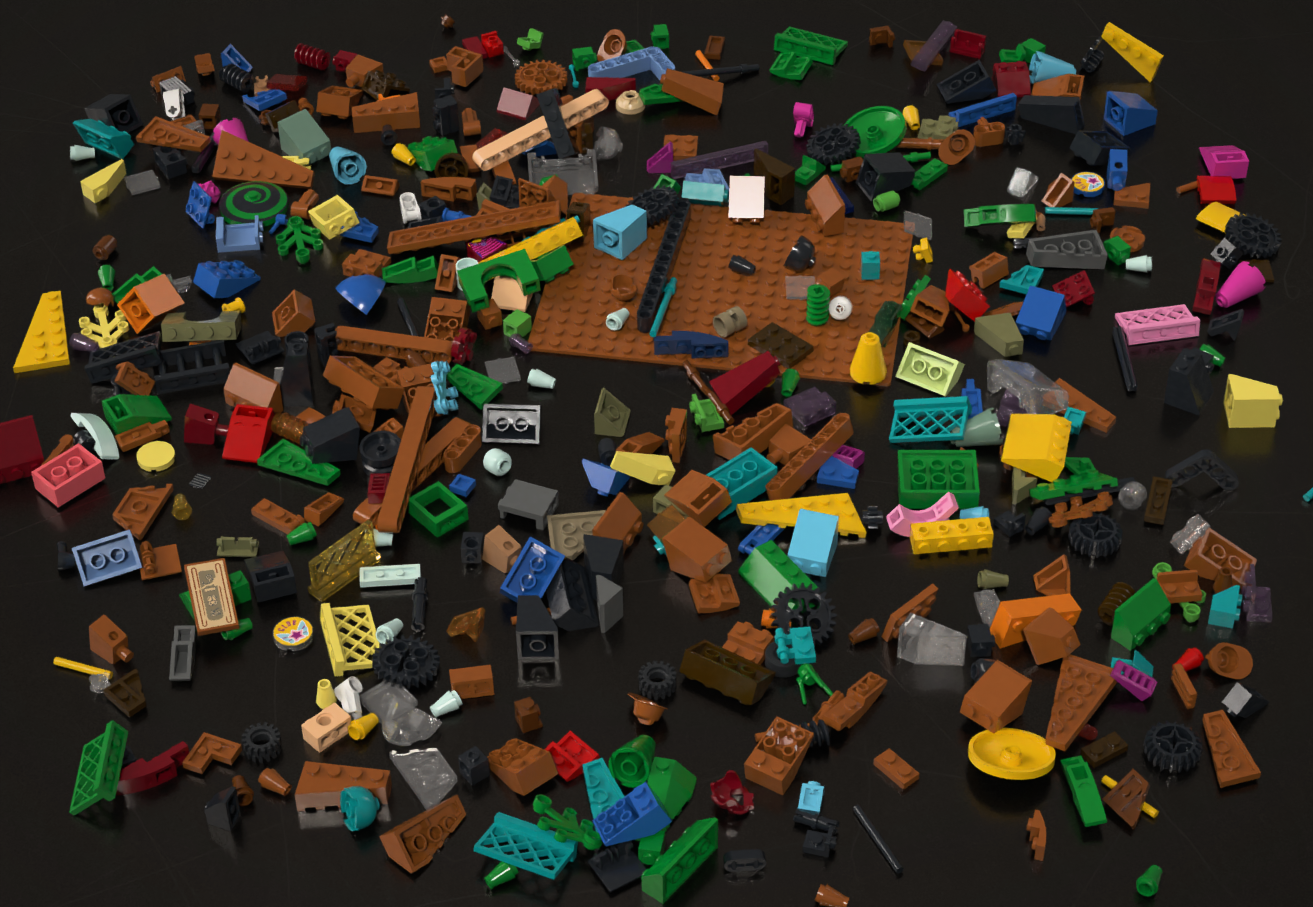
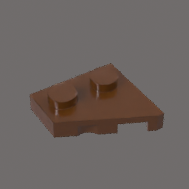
(1128, 797)

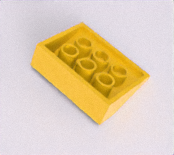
(1037, 444)

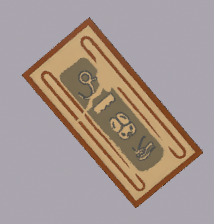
(211, 596)

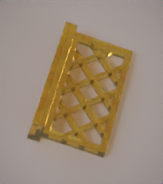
(348, 568)

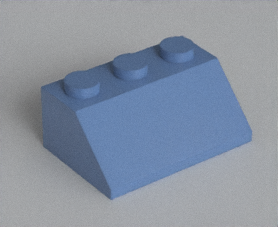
(107, 557)

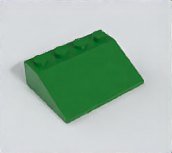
(930, 474)

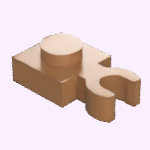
(260, 85)

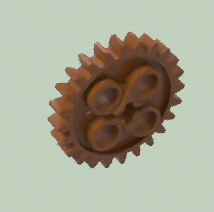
(540, 77)

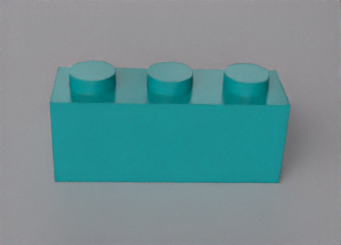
(104, 137)

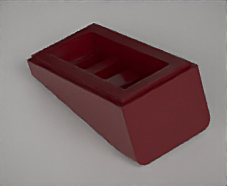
(377, 487)

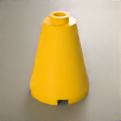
(868, 360)

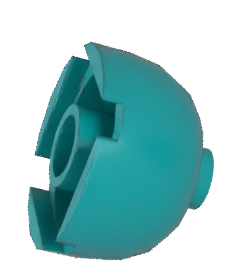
(359, 807)

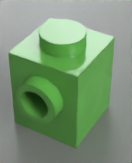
(518, 323)

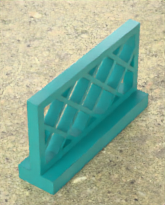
(931, 408)
(527, 837)

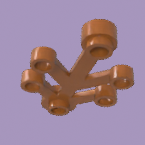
(1060, 518)

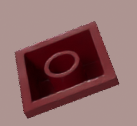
(1011, 78)

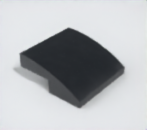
(505, 193)

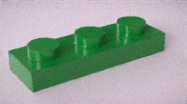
(919, 286)

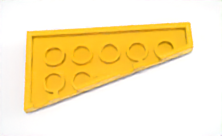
(46, 337)
(786, 511)

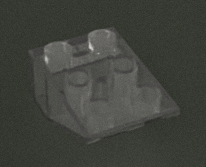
(930, 643)

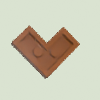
(210, 748)

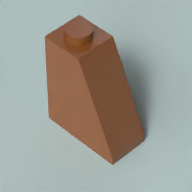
(931, 305)

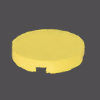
(156, 456)

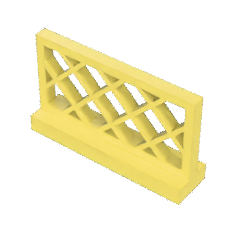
(336, 639)

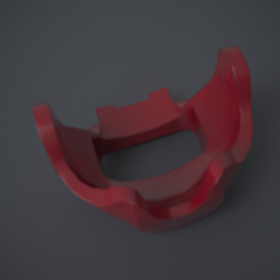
(730, 786)

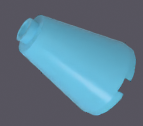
(1046, 67)
(347, 165)

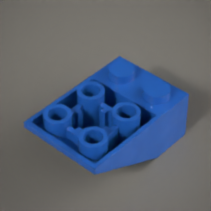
(224, 278)
(632, 817)

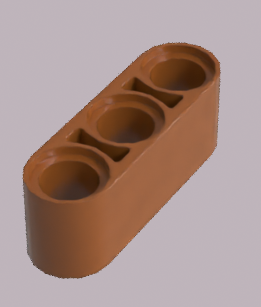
(462, 448)

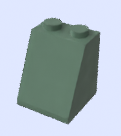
(303, 137)

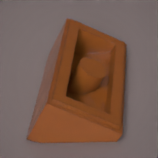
(380, 185)

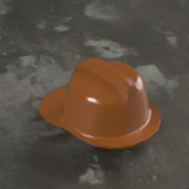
(612, 45)
(956, 147)
(1230, 660)
(646, 709)

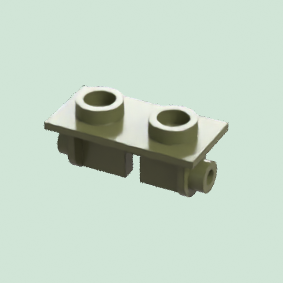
(242, 548)

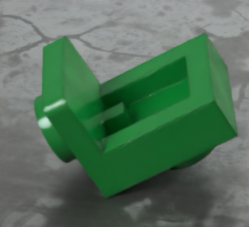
(1013, 55)

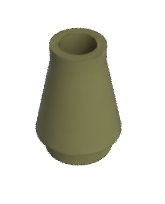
(990, 579)

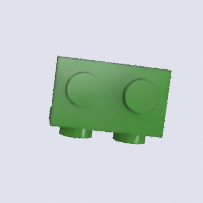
(705, 414)

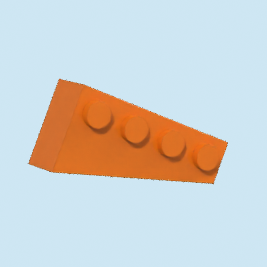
(1016, 614)

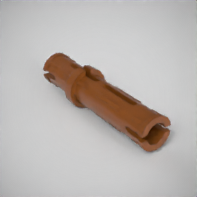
(916, 143)

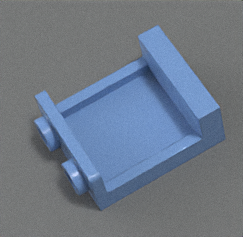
(238, 236)

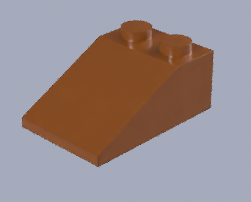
(338, 101)
(1213, 553)

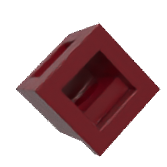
(342, 60)

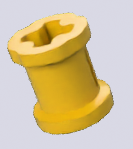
(236, 305)

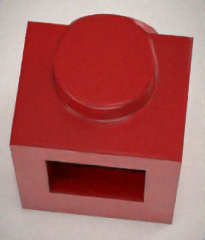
(492, 44)

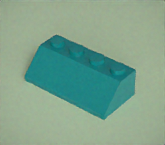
(744, 478)

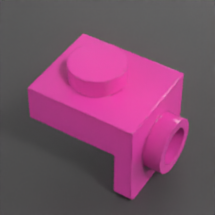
(211, 190)

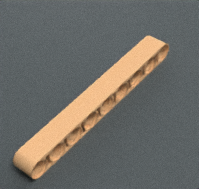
(538, 131)

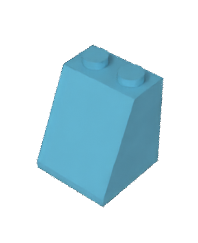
(620, 231)
(814, 541)

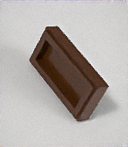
(714, 47)

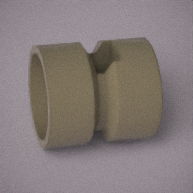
(730, 321)

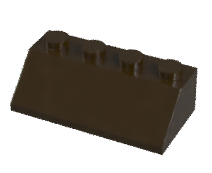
(726, 672)

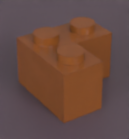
(464, 65)

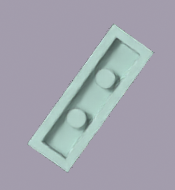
(389, 575)

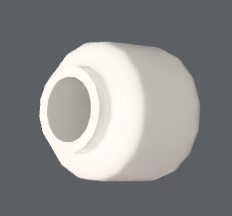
(845, 303)

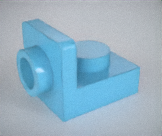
(811, 797)

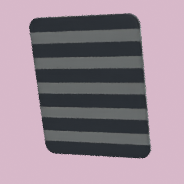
(200, 480)

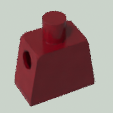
(202, 425)

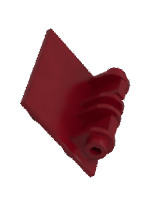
(1076, 289)

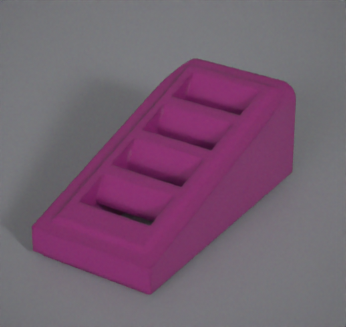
(854, 457)
(1144, 686)

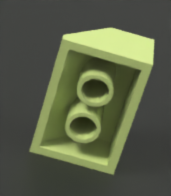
(929, 369)

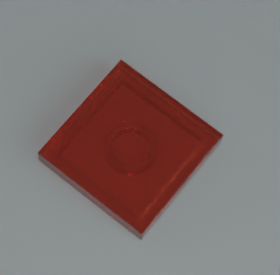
(286, 82)

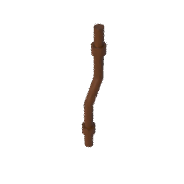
(721, 408)

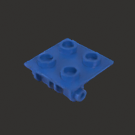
(199, 205)

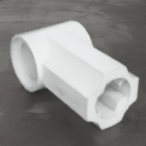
(348, 694)

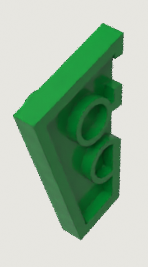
(474, 385)

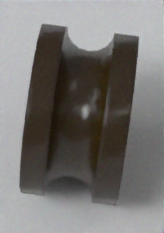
(912, 337)

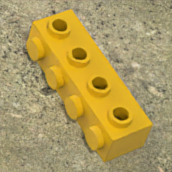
(951, 535)

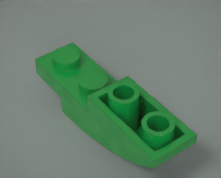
(1000, 215)
(1084, 791)

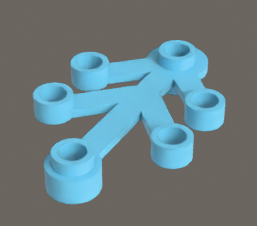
(438, 379)

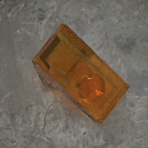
(469, 623)

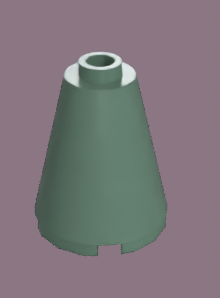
(980, 430)

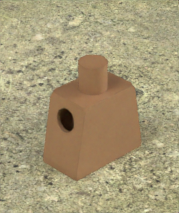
(500, 549)

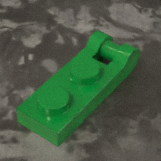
(928, 173)

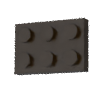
(782, 344)

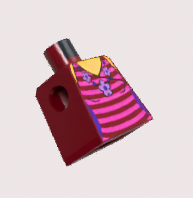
(484, 247)

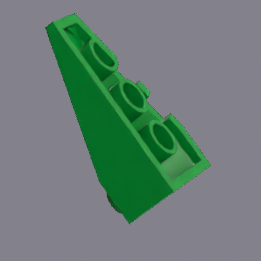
(671, 784)

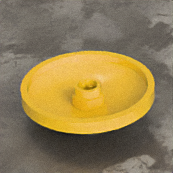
(1011, 754)

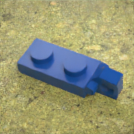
(974, 397)

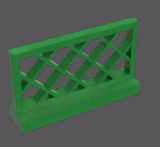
(809, 44)
(99, 768)

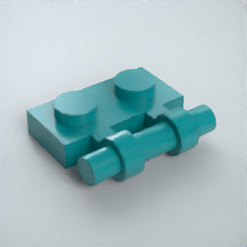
(801, 642)

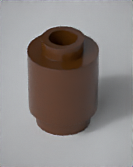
(105, 247)

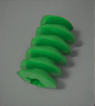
(817, 304)

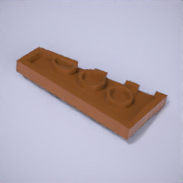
(172, 135)
(1095, 414)

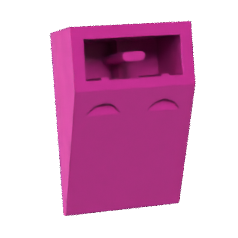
(1225, 161)

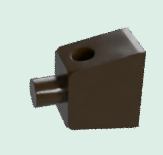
(582, 210)

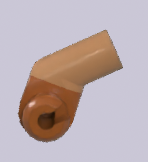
(1040, 221)

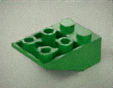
(430, 150)
(131, 411)

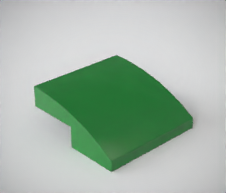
(790, 66)

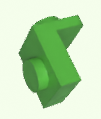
(533, 40)

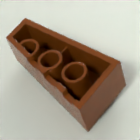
(399, 112)
(753, 432)
(323, 782)

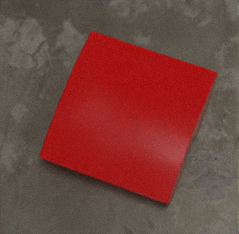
(1216, 189)
(570, 755)

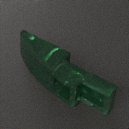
(886, 321)

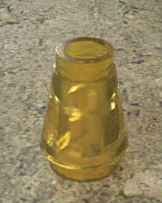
(181, 507)

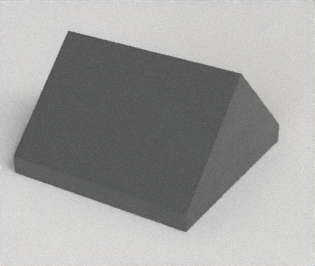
(608, 602)

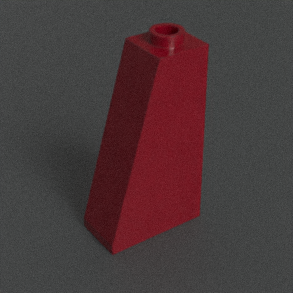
(745, 381)

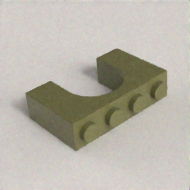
(177, 328)

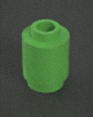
(886, 201)

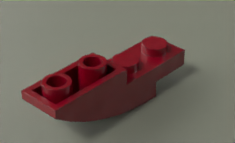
(1206, 286)
(145, 775)

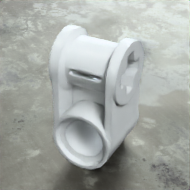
(174, 103)
(409, 207)

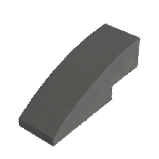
(183, 653)

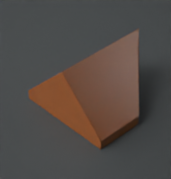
(559, 190)
(1059, 192)
(1054, 578)

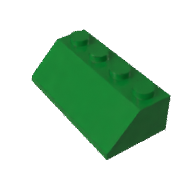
(771, 571)
(681, 859)

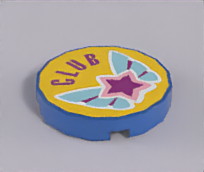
(1088, 184)

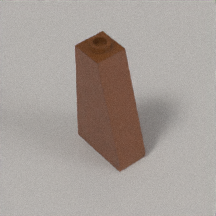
(693, 89)

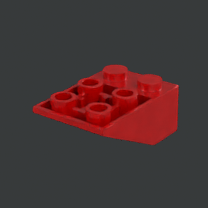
(965, 295)
(248, 433)

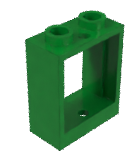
(447, 520)

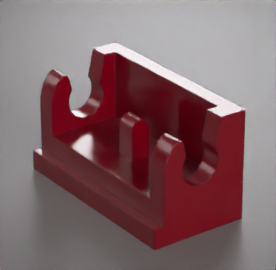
(968, 44)

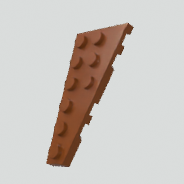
(247, 162)
(1077, 697)

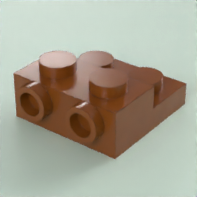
(365, 263)
(362, 414)
(676, 432)
(748, 642)

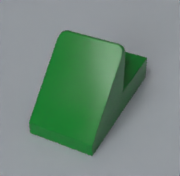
(809, 170)

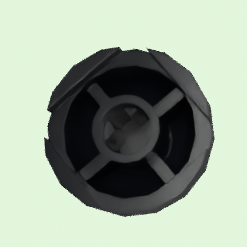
(801, 255)

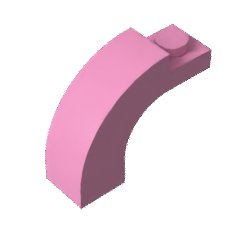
(901, 517)

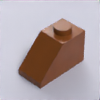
(446, 275)

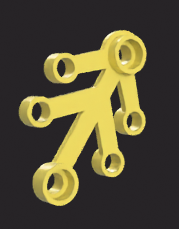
(101, 312)

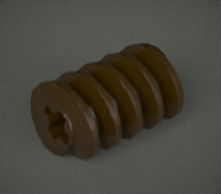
(1116, 597)

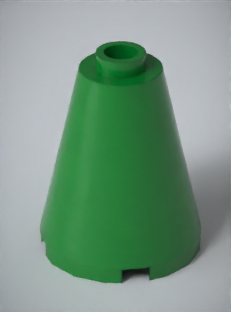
(633, 761)

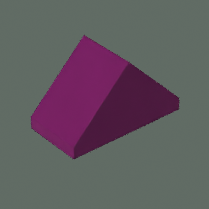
(661, 160)

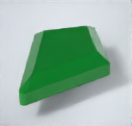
(1079, 465)

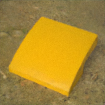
(1216, 215)

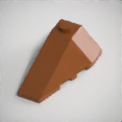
(419, 837)

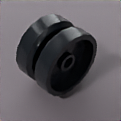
(379, 452)

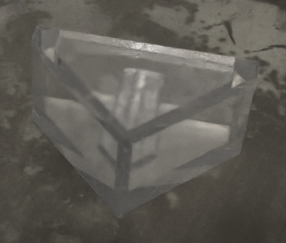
(1021, 182)

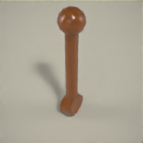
(965, 327)

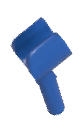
(280, 220)

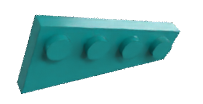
(600, 786)

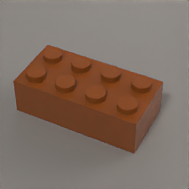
(363, 382)

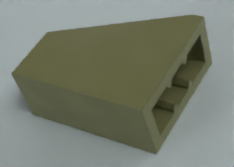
(1000, 333)

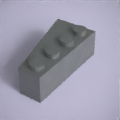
(1068, 251)

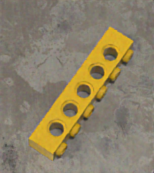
(545, 240)

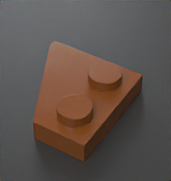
(1133, 196)

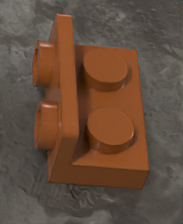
(133, 379)
(1180, 585)

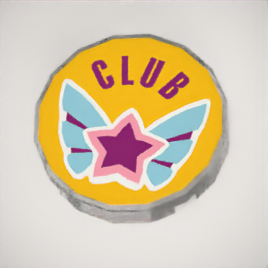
(293, 633)

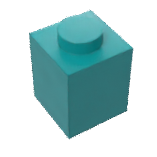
(870, 265)

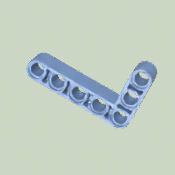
(632, 63)

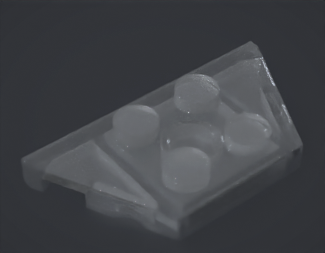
(426, 774)

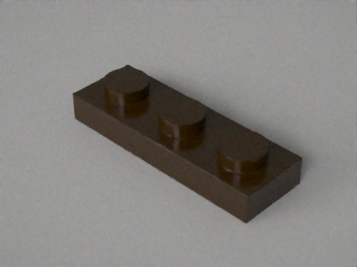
(1158, 500)

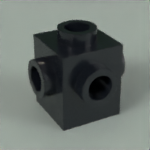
(1226, 253)

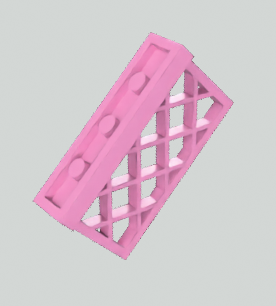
(1161, 330)

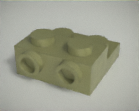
(938, 129)

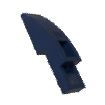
(689, 342)

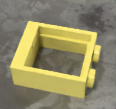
(333, 215)

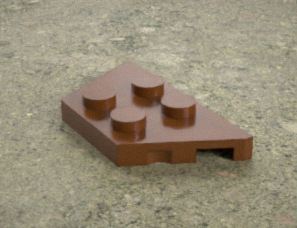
(141, 508)

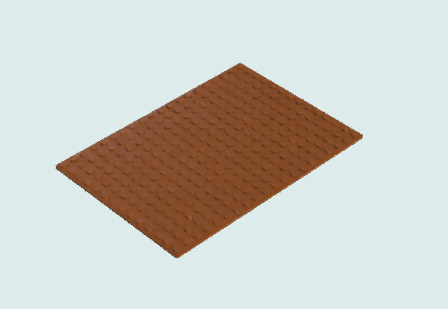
(578, 301)

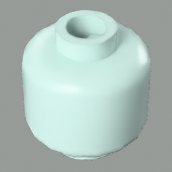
(497, 462)

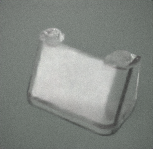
(577, 172)
(1026, 382)

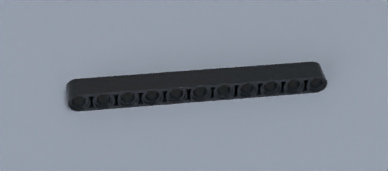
(663, 265)

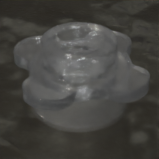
(99, 682)

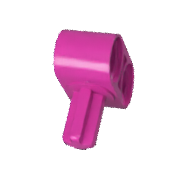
(803, 118)

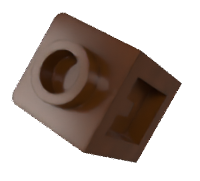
(881, 35)
(1102, 217)

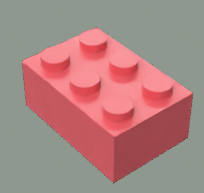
(68, 475)

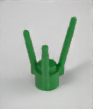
(808, 676)

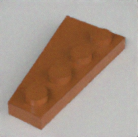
(1228, 752)

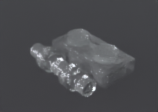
(1190, 533)

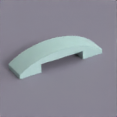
(105, 442)

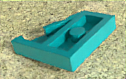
(1021, 280)

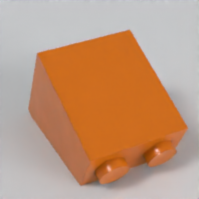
(150, 303)

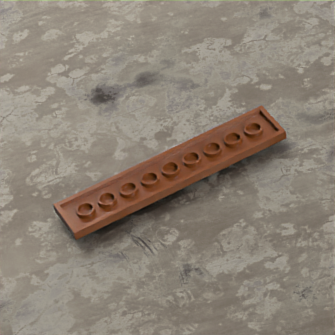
(474, 227)

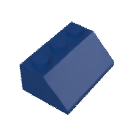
(532, 570)

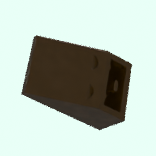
(778, 177)

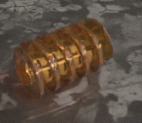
(288, 426)

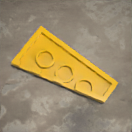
(1137, 53)

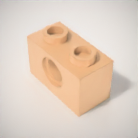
(326, 727)

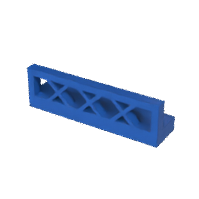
(985, 109)

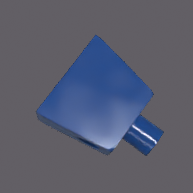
(1117, 176)

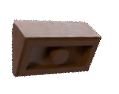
(925, 326)

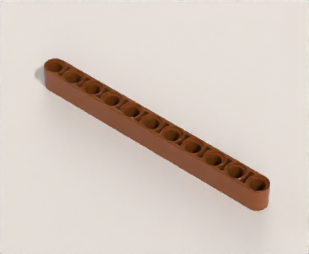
(407, 461)

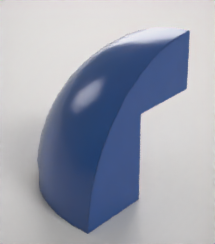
(361, 290)

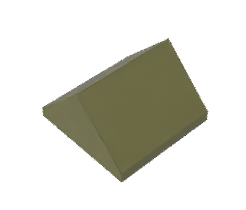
(610, 415)

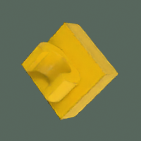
(925, 251)

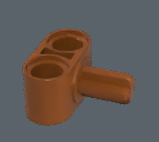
(988, 133)

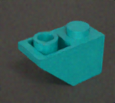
(1224, 607)

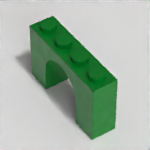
(513, 265)

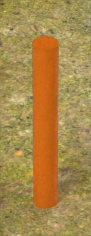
(706, 64)

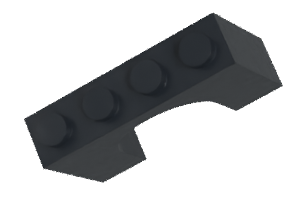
(551, 107)

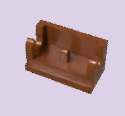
(989, 269)
(472, 681)

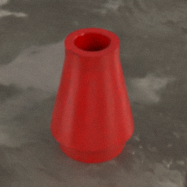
(1190, 659)

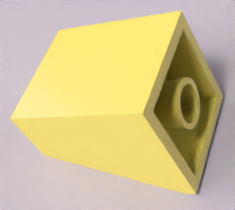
(1251, 403)

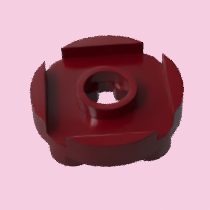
(463, 346)

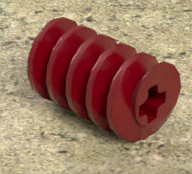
(312, 56)

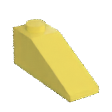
(103, 182)
(646, 467)

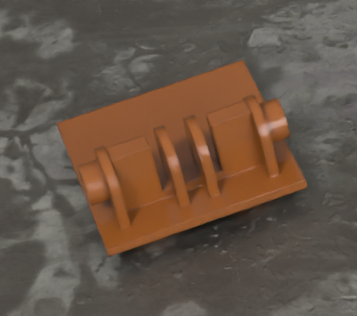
(158, 561)

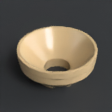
(629, 103)

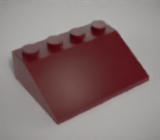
(19, 449)

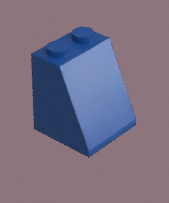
(1128, 112)
(1041, 313)

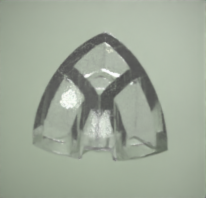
(406, 724)

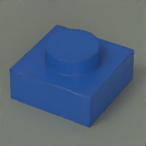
(462, 485)

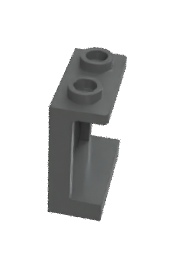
(529, 501)

